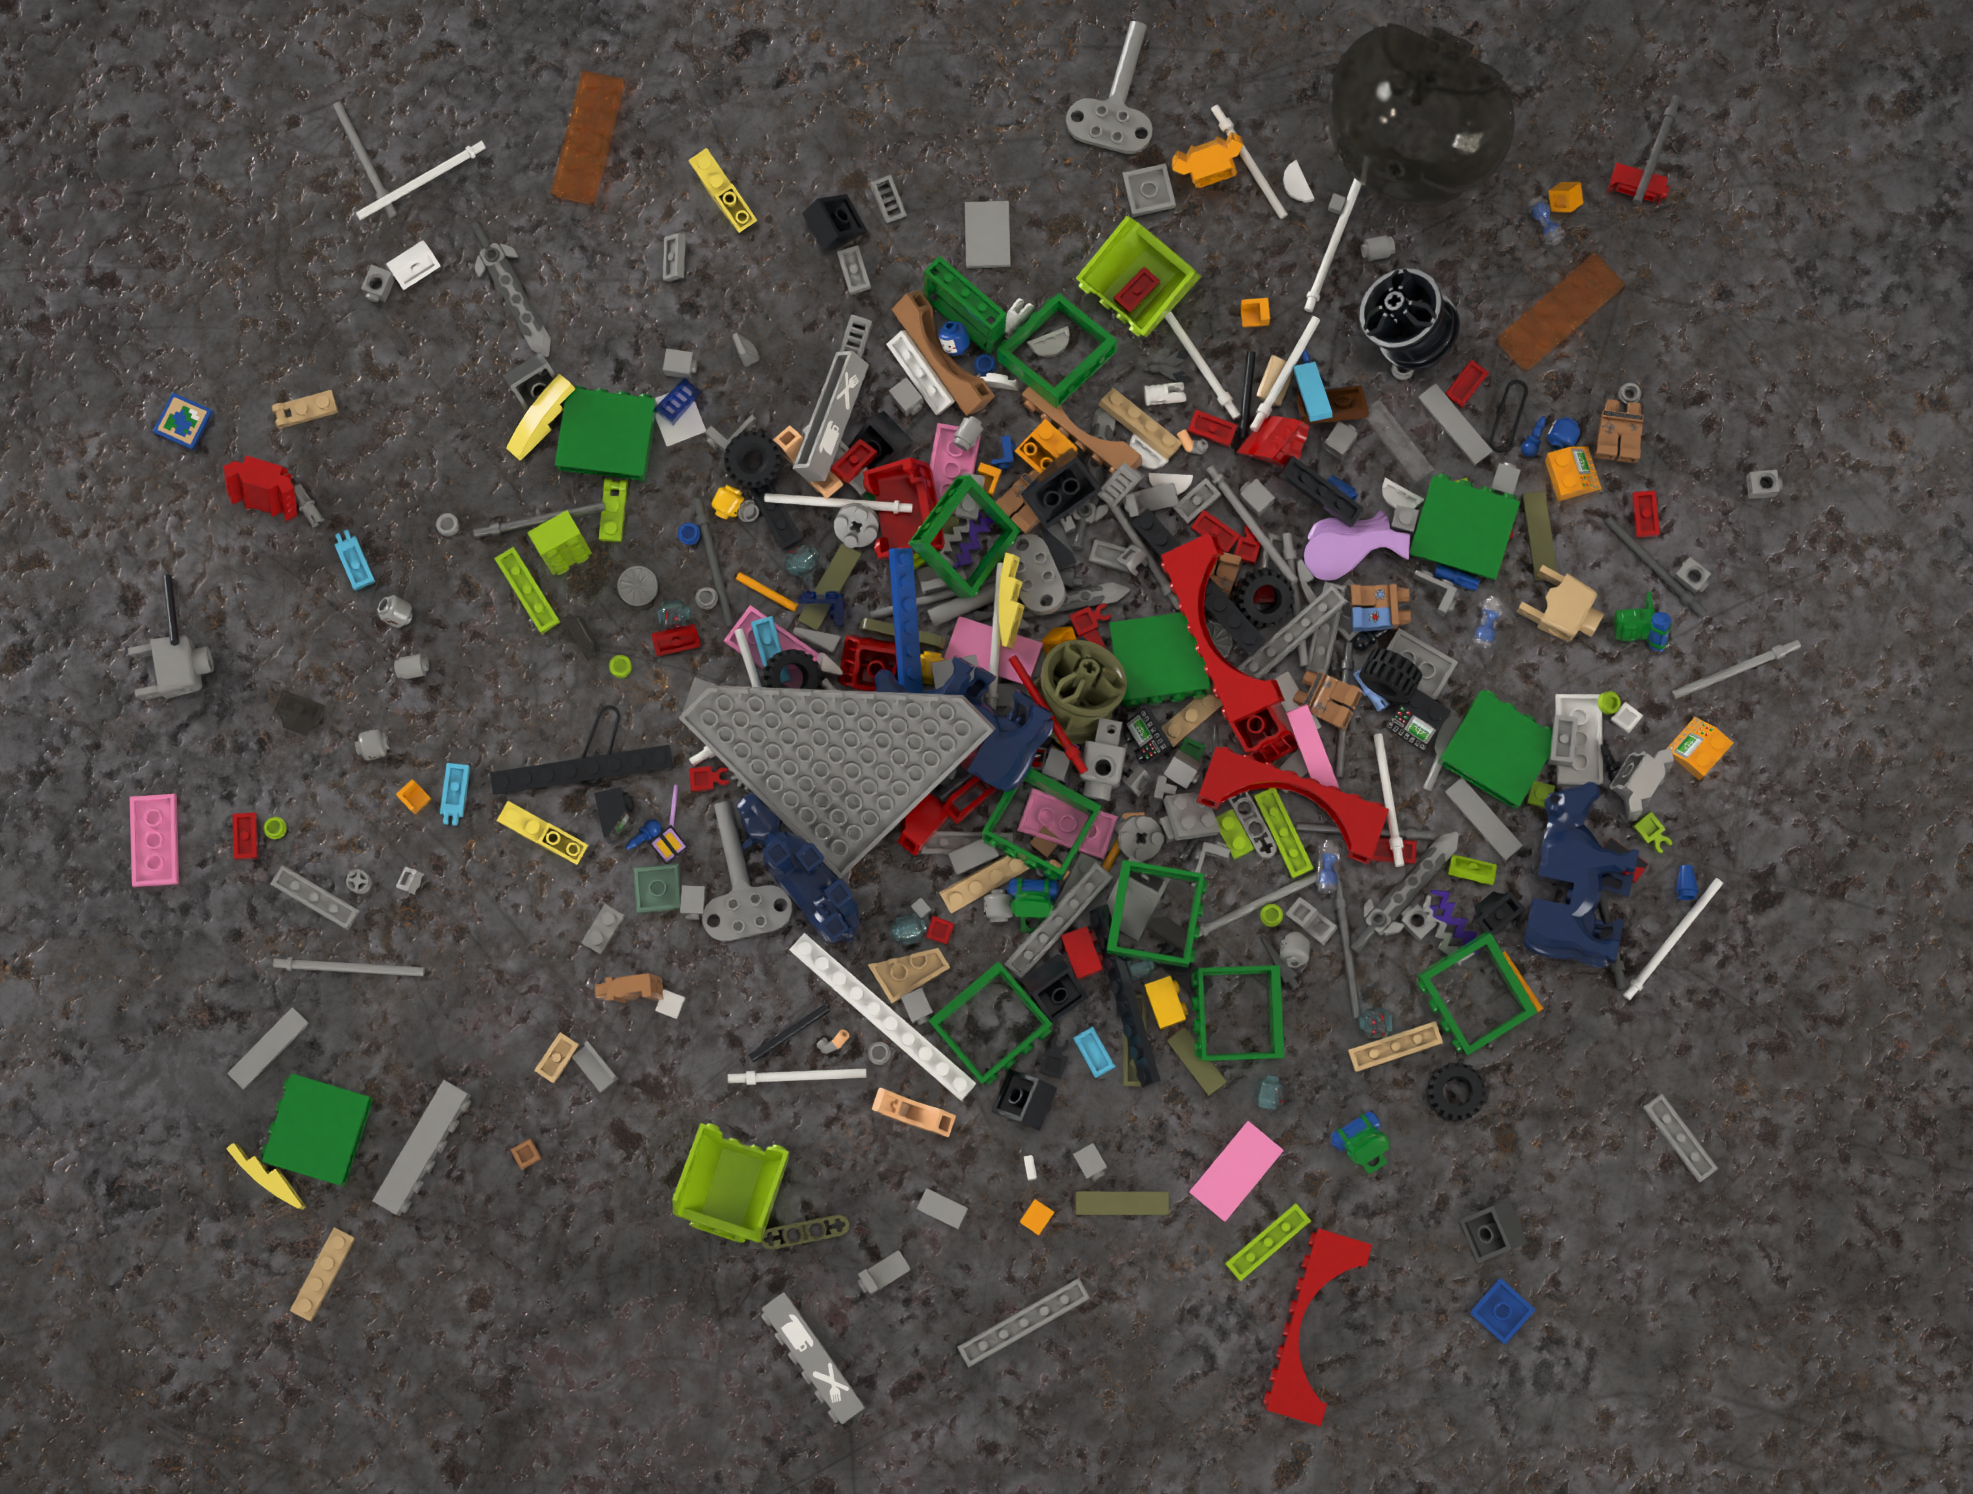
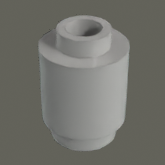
(1378, 248)
(968, 433)
(411, 666)

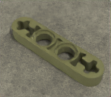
(887, 630)
(805, 1235)

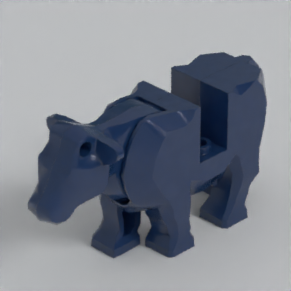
(1013, 744)
(1577, 861)
(801, 873)

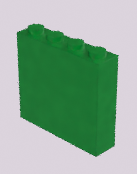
(606, 433)
(1464, 526)
(1159, 660)
(1498, 749)
(316, 1129)

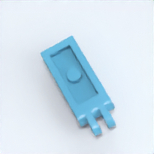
(354, 561)
(454, 792)

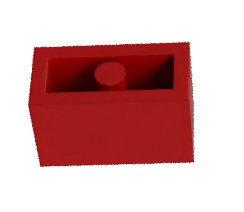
(1082, 953)

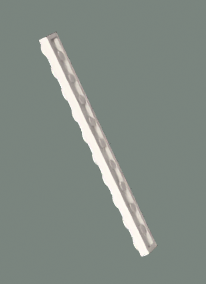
(882, 1017)

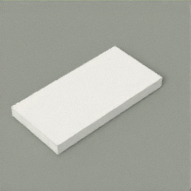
(1587, 755)

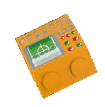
(1572, 472)
(1699, 747)

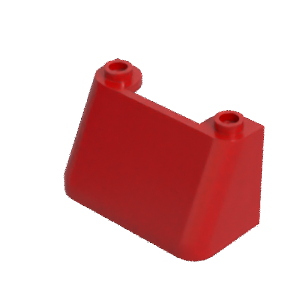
(910, 483)

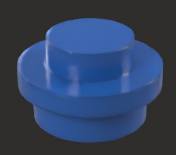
(984, 364)
(688, 533)

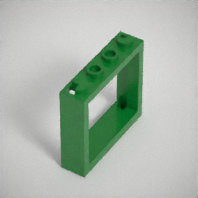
(964, 303)
(1080, 374)
(937, 518)
(1058, 791)
(1193, 929)
(1508, 975)
(965, 996)
(1274, 1007)

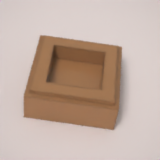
(1044, 846)
(526, 1154)

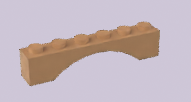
(917, 318)
(1109, 453)

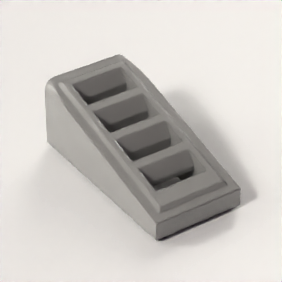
(892, 188)
(859, 321)
(745, 349)
(1118, 485)
(823, 641)

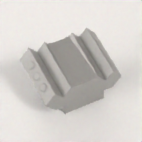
(1639, 779)

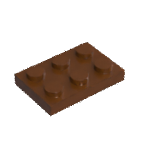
(1344, 402)

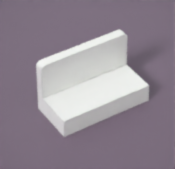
(413, 265)

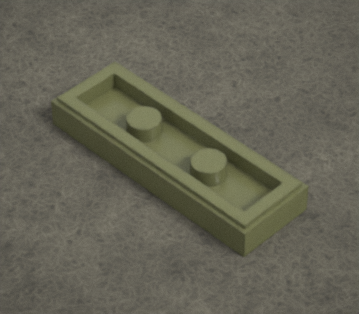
(1204, 1072)

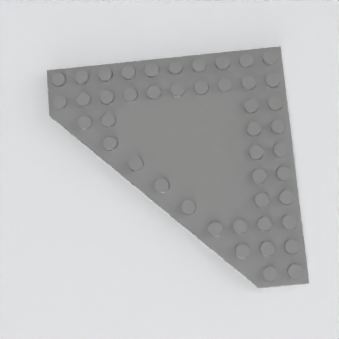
(837, 760)

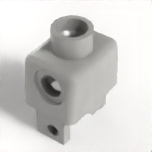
(176, 667)
(1103, 751)

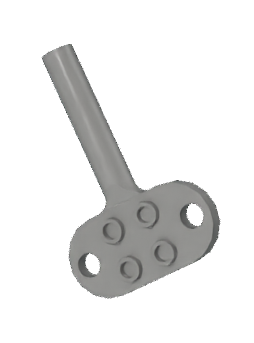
(1110, 121)
(1036, 572)
(746, 908)

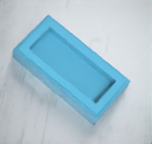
(1094, 1052)

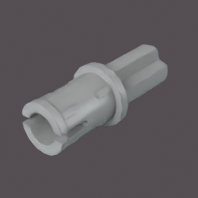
(307, 506)

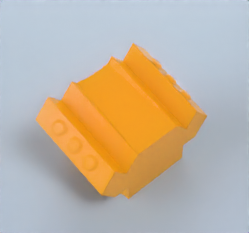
(1209, 161)

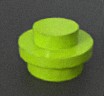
(275, 828)
(1271, 915)

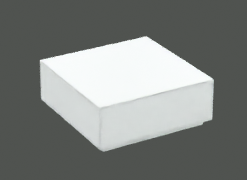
(1626, 717)
(671, 1004)
(1030, 1167)

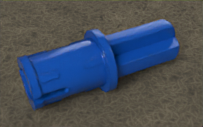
(1456, 577)

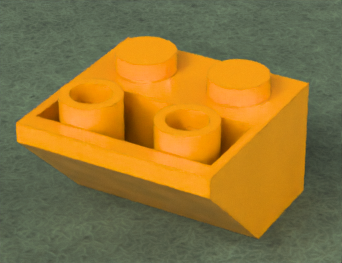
(1044, 446)

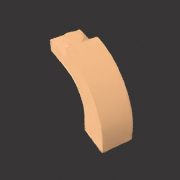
(789, 443)
(913, 1113)

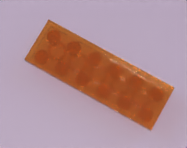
(587, 137)
(1560, 312)

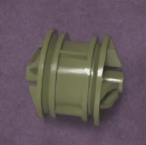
(1088, 678)

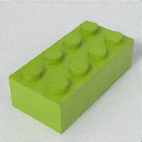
(560, 543)

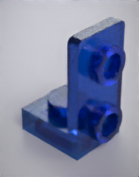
(837, 611)

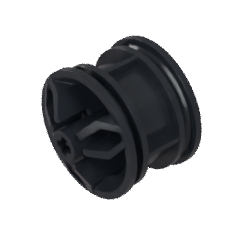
(1394, 311)

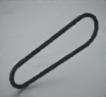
(591, 735)

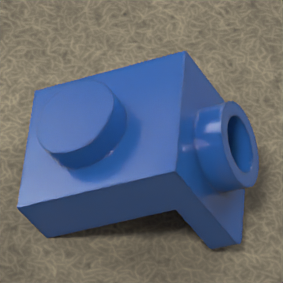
(1008, 452)

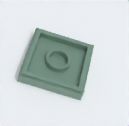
(657, 888)

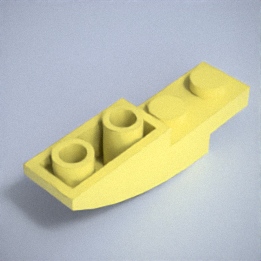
(722, 190)
(542, 833)

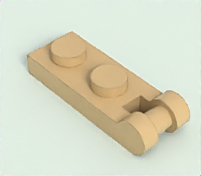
(305, 409)

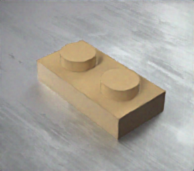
(557, 1058)

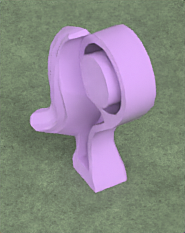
(1339, 548)

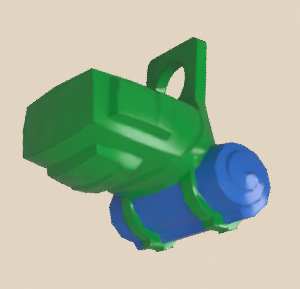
(1643, 625)
(1032, 899)
(1363, 1141)

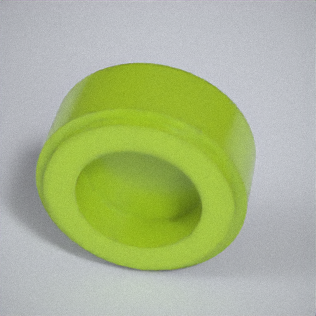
(620, 666)
(1609, 702)

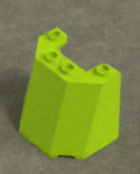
(1121, 259)
(729, 1185)

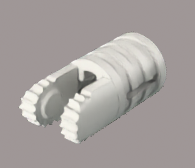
(1017, 317)
(1164, 393)

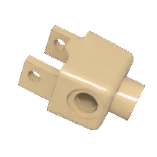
(1567, 607)

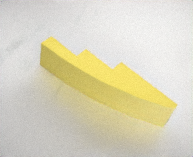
(536, 420)
(1009, 610)
(272, 1181)

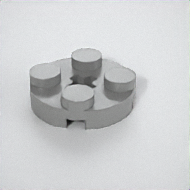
(856, 537)
(1127, 838)

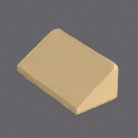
(1271, 374)

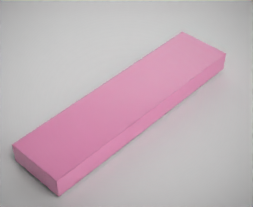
(1311, 746)

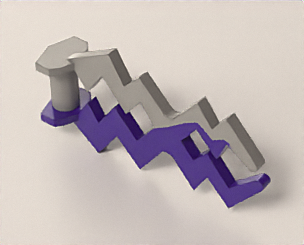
(972, 530)
(1445, 919)

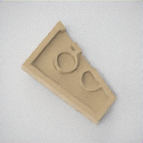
(909, 972)

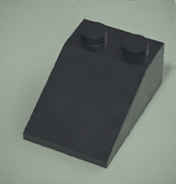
(1061, 488)

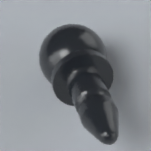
(1363, 640)
(1613, 767)

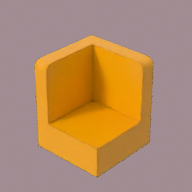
(1565, 196)
(1255, 312)
(992, 478)
(1057, 636)
(413, 796)
(1036, 1217)

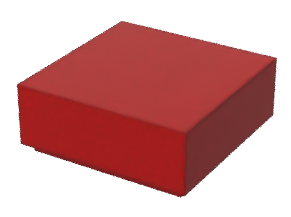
(939, 930)

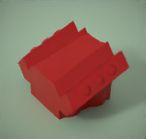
(1276, 440)
(261, 486)
(863, 659)
(1266, 734)

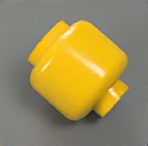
(727, 501)
(926, 666)

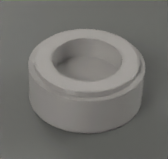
(447, 524)

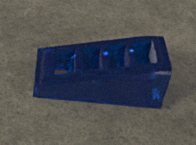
(673, 418)

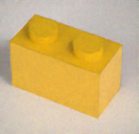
(1165, 1002)

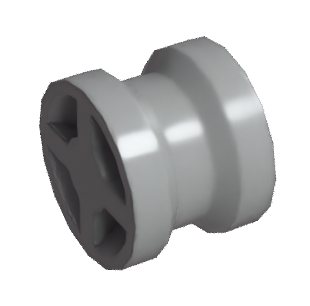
(354, 880)

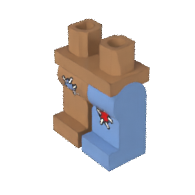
(1378, 607)

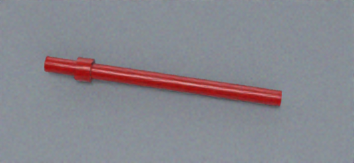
(1071, 751)

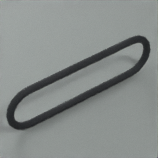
(1517, 419)

